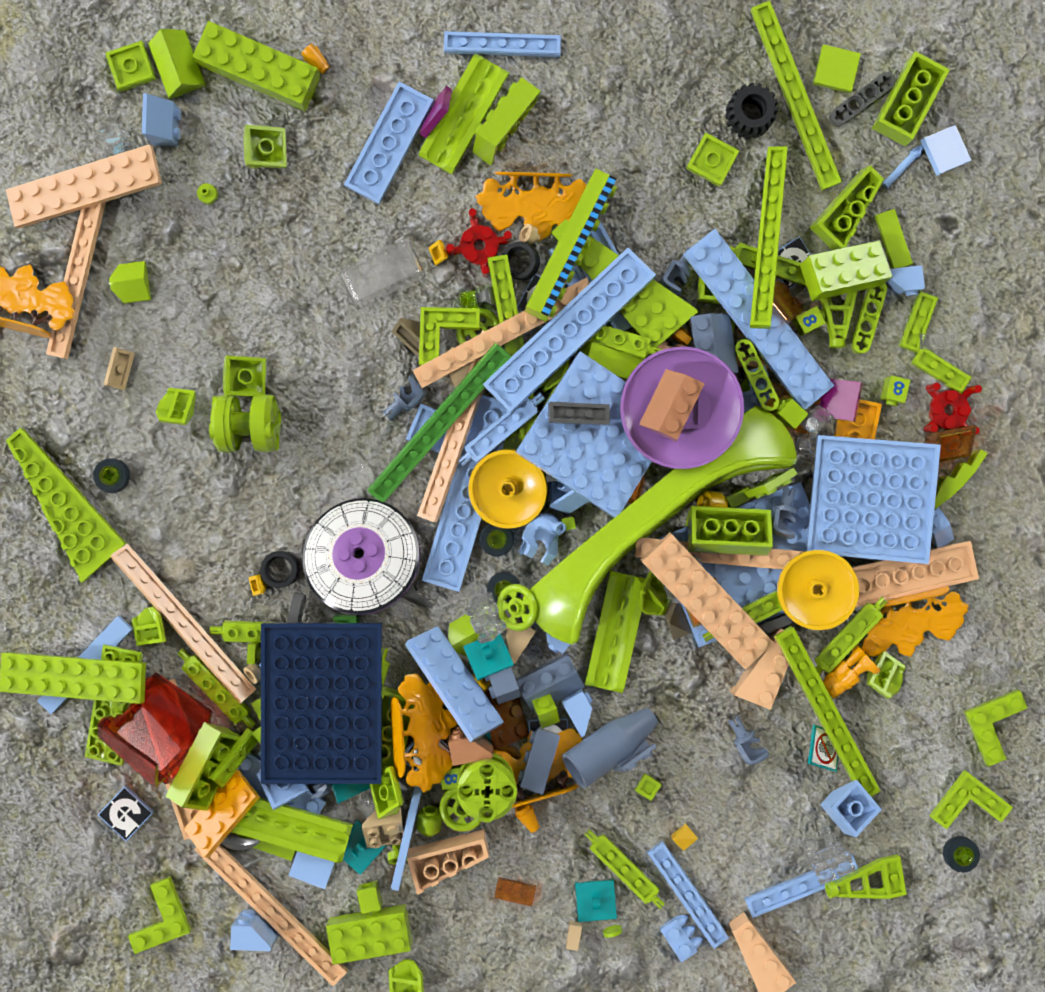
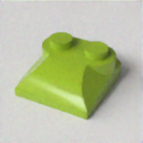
(264, 147)
(244, 376)
(388, 794)

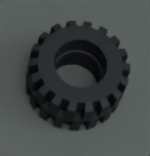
(759, 97)

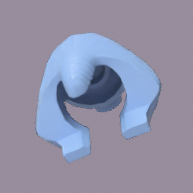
(543, 528)

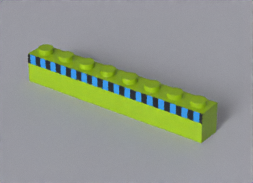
(569, 248)

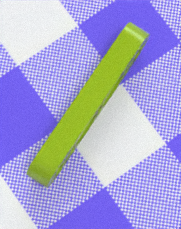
(872, 318)
(759, 374)

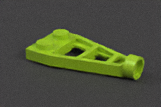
(840, 330)
(891, 876)

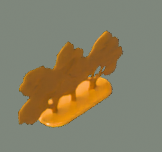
(537, 206)
(908, 624)
(426, 726)

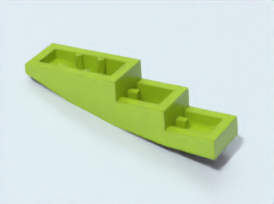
(962, 472)

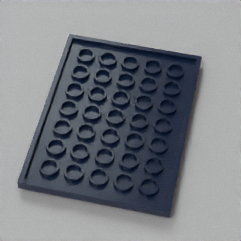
(321, 703)

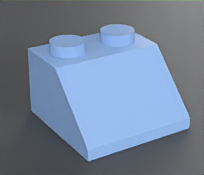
(160, 121)
(564, 498)
(851, 808)
(252, 932)

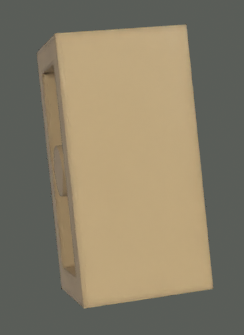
(573, 935)

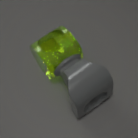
(471, 299)

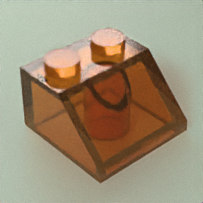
(785, 303)
(954, 442)

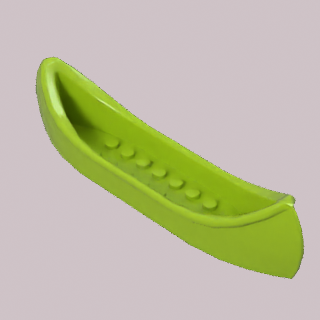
(569, 587)

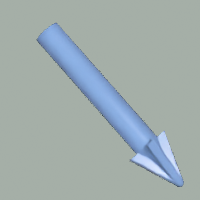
(914, 154)

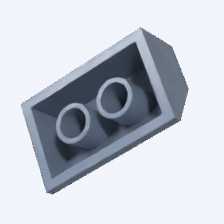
(715, 335)
(554, 677)

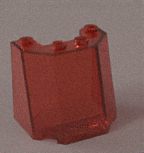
(158, 732)

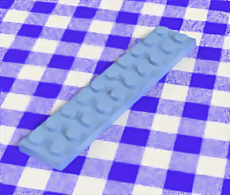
(569, 330)
(776, 346)
(459, 519)

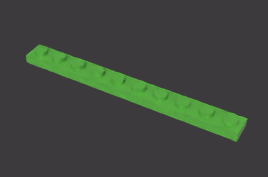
(438, 423)

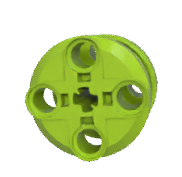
(230, 423)
(486, 788)

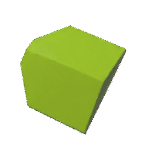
(131, 282)
(556, 378)
(176, 406)
(653, 596)
(148, 627)
(461, 634)
(889, 678)
(406, 977)

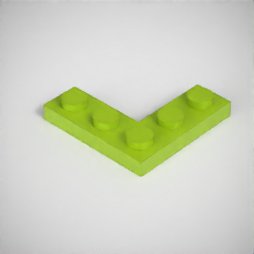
(437, 318)
(981, 719)
(959, 794)
(174, 919)

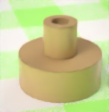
(529, 234)
(253, 673)

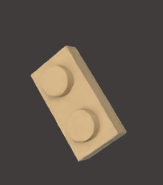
(119, 368)

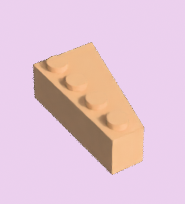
(764, 676)
(445, 858)
(763, 963)

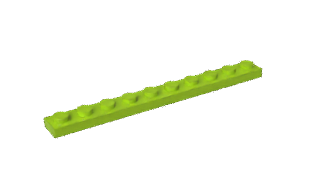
(795, 95)
(769, 238)
(506, 309)
(825, 709)

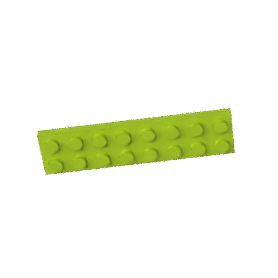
(73, 677)

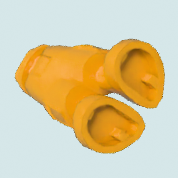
(843, 677)

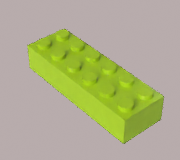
(256, 66)

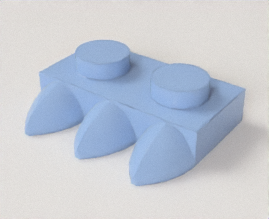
(679, 937)

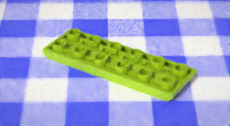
(466, 110)
(615, 633)
(95, 747)
(296, 830)

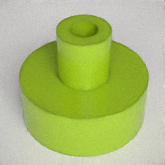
(207, 194)
(393, 855)

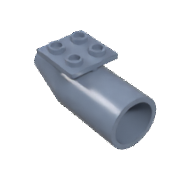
(611, 747)

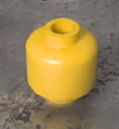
(712, 499)

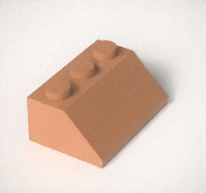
(671, 404)
(465, 752)

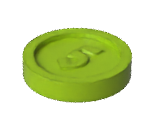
(612, 931)

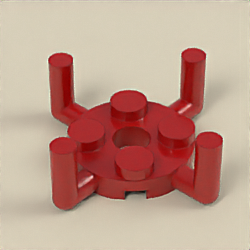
(479, 233)
(958, 402)

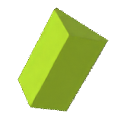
(176, 62)

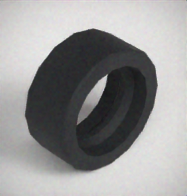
(535, 260)
(264, 569)

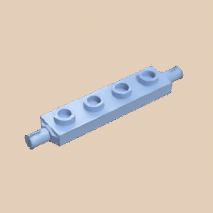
(500, 430)

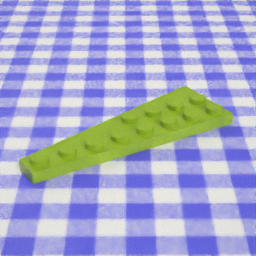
(651, 313)
(79, 526)

